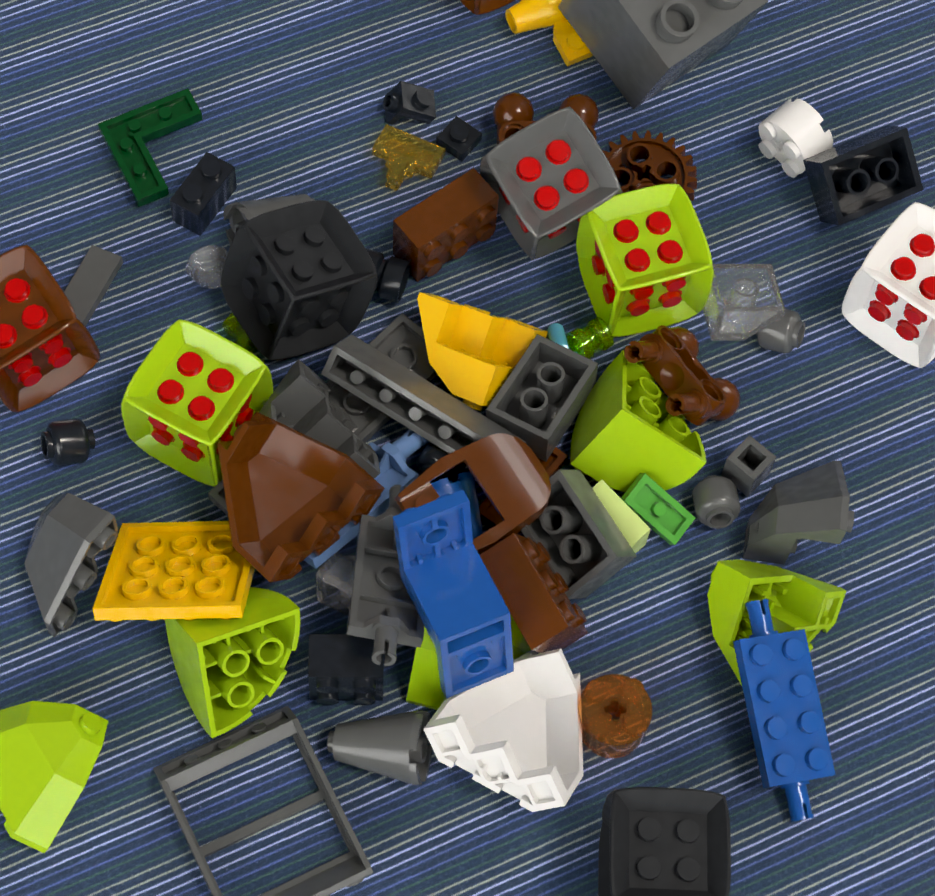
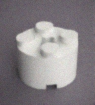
(793, 135)

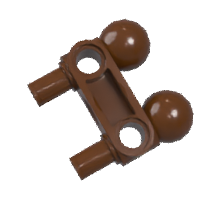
(516, 112)
(673, 363)

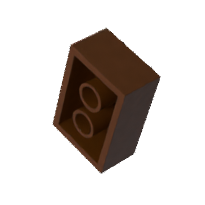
(446, 224)
(534, 593)

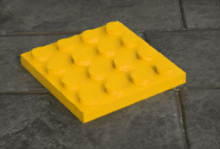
(174, 573)

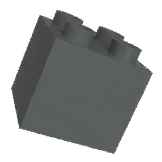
(655, 41)

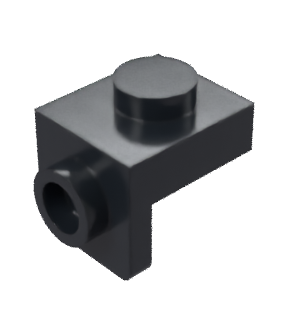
(410, 102)

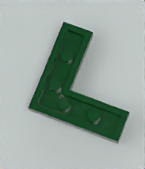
(130, 131)

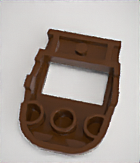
(507, 474)

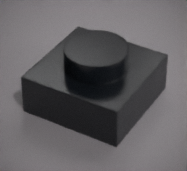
(459, 138)

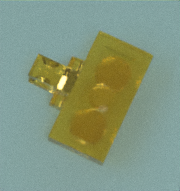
(406, 155)

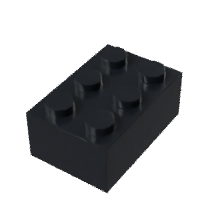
(863, 175)

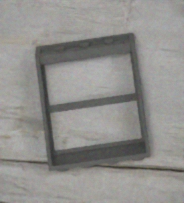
(322, 881)

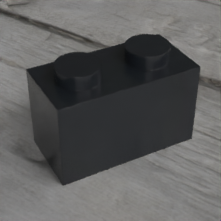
(203, 193)

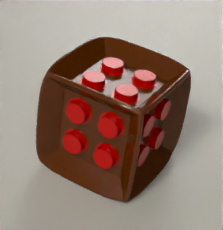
(39, 333)

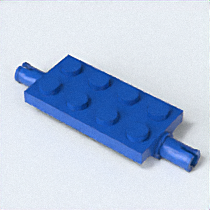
(783, 709)

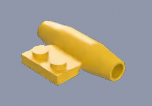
(538, 14)

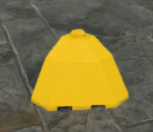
(471, 347)

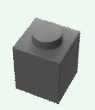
(748, 465)

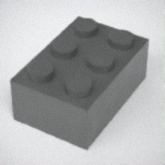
(543, 395)
(579, 535)

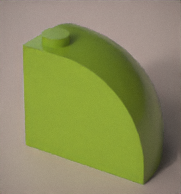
(630, 432)
(234, 661)

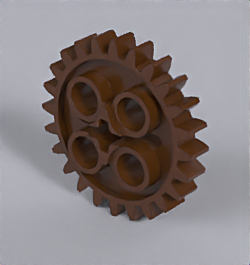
(660, 160)

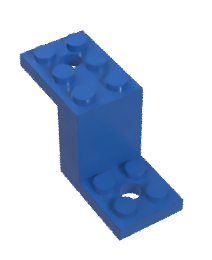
(454, 593)

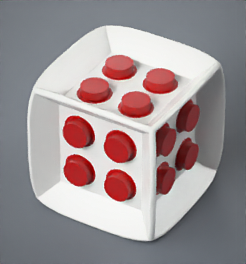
(895, 288)

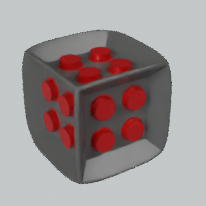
(549, 180)

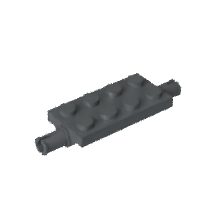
(379, 599)

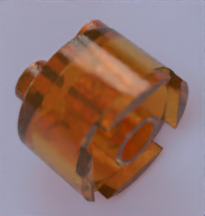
(628, 701)

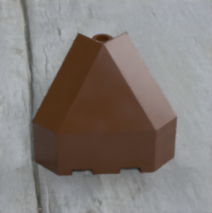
(288, 495)

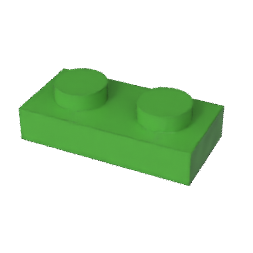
(658, 509)

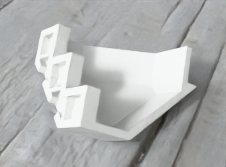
(517, 731)

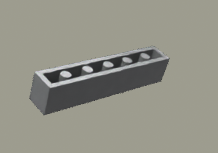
(406, 396)

